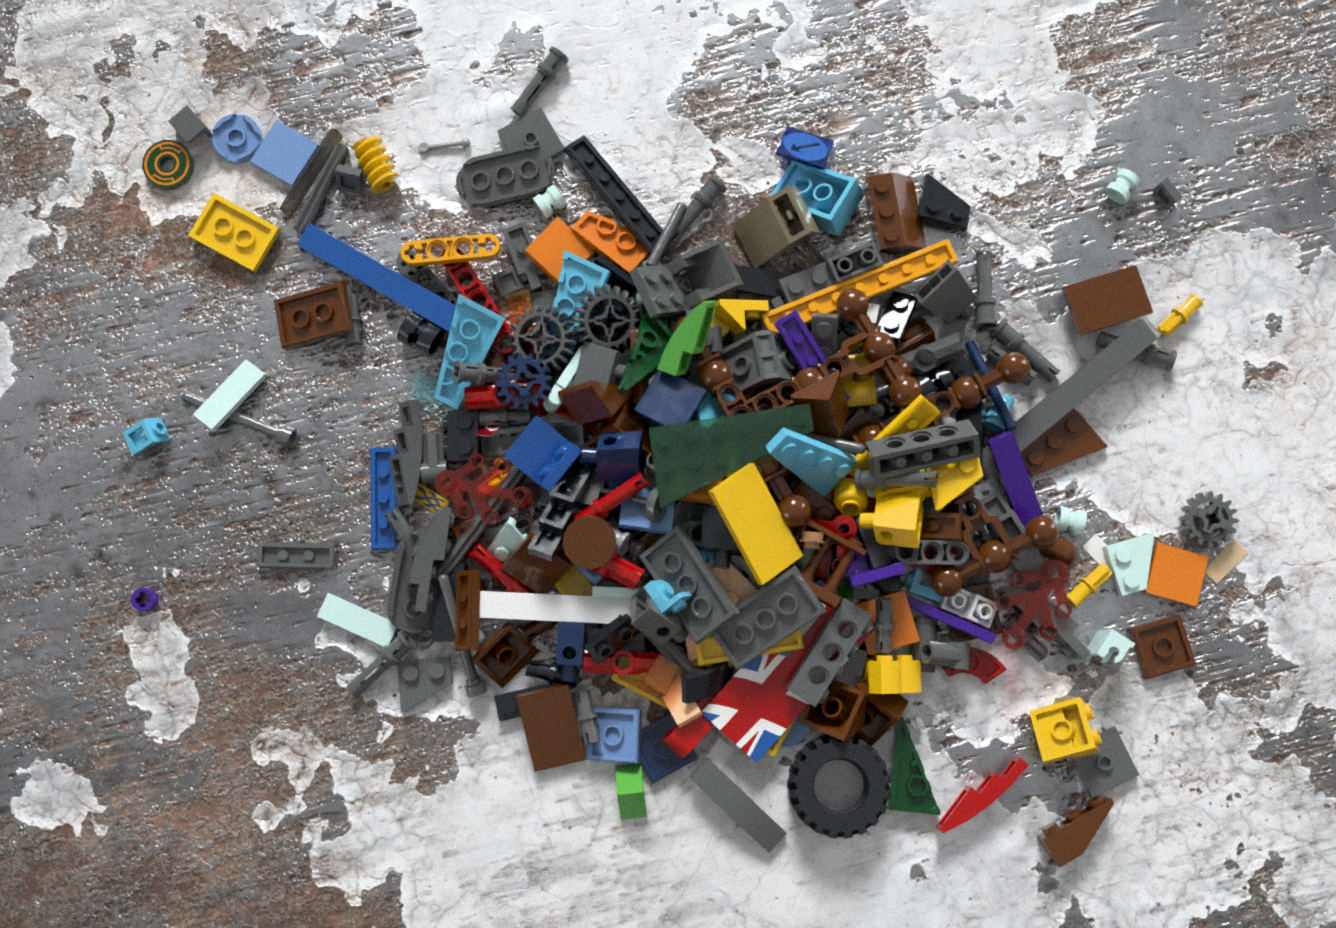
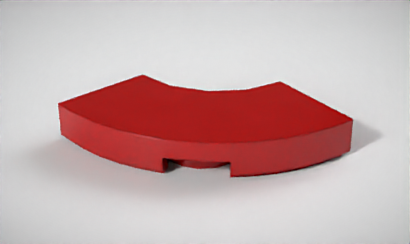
(981, 665)

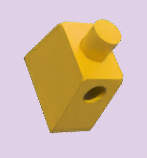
(896, 520)

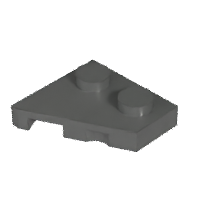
(422, 679)

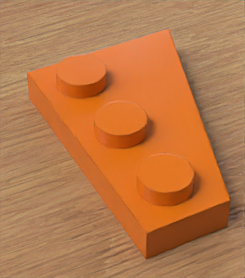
(610, 241)

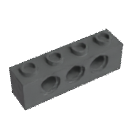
(922, 449)
(829, 636)

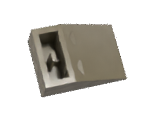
(775, 226)

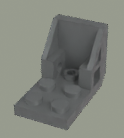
(687, 280)
(759, 361)

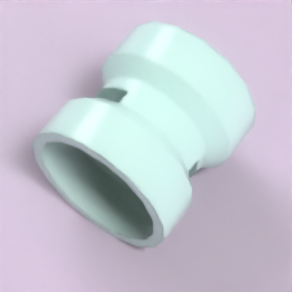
(1124, 184)
(549, 201)
(1071, 521)

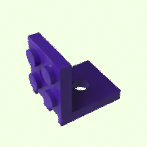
(860, 570)

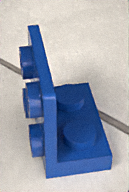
(542, 453)

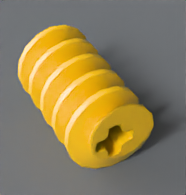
(374, 164)

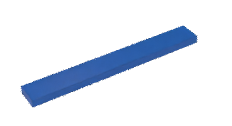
(378, 276)

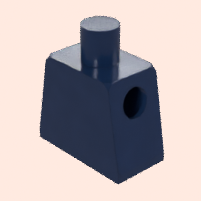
(616, 456)
(570, 635)

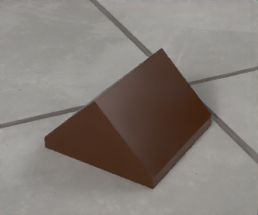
(592, 401)
(827, 404)
(505, 654)
(839, 714)

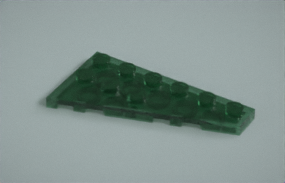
(709, 449)

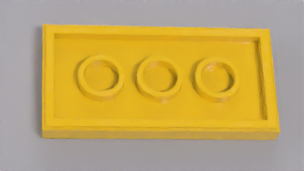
(755, 523)

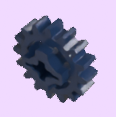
(510, 382)

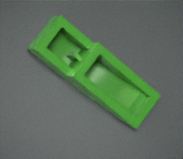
(688, 339)

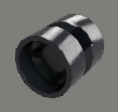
(417, 332)
(941, 377)

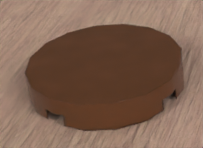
(589, 542)

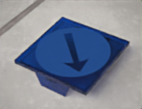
(805, 148)

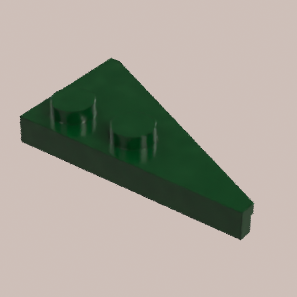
(646, 351)
(908, 780)

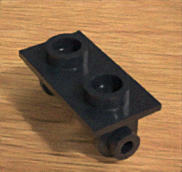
(603, 645)

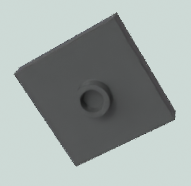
(532, 130)
(1108, 766)

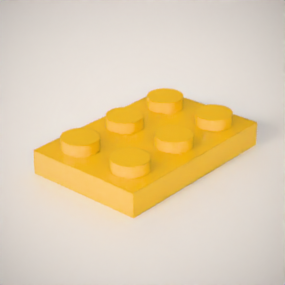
(234, 232)

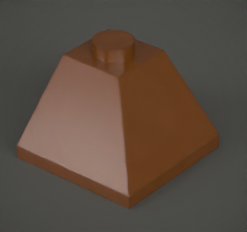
(880, 715)

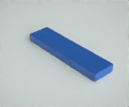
(382, 499)

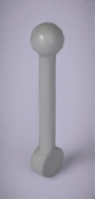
(424, 147)

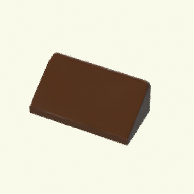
(916, 334)

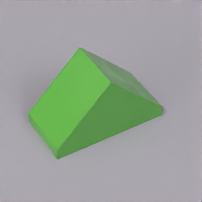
(630, 791)

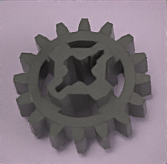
(1219, 515)

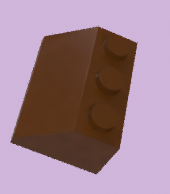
(893, 213)

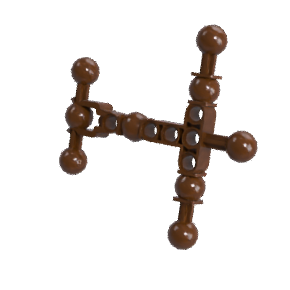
(877, 349)
(993, 554)

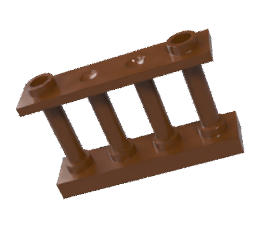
(827, 593)

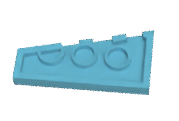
(574, 279)
(468, 341)
(811, 460)

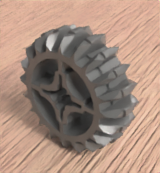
(545, 315)
(606, 329)

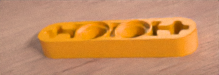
(451, 254)

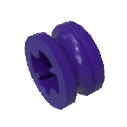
(139, 593)

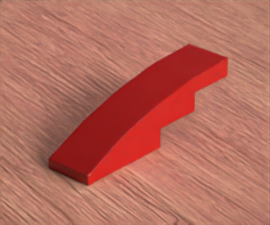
(973, 801)

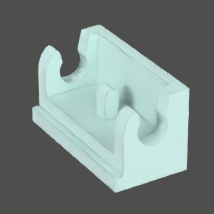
(1107, 642)

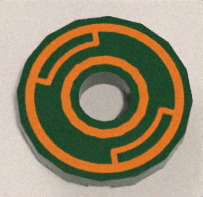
(161, 152)

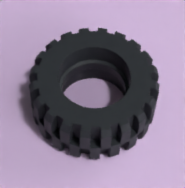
(848, 821)

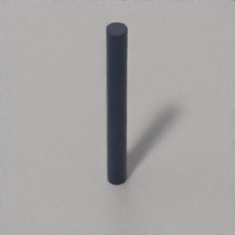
(994, 392)

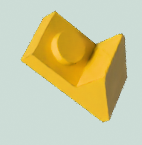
(735, 312)

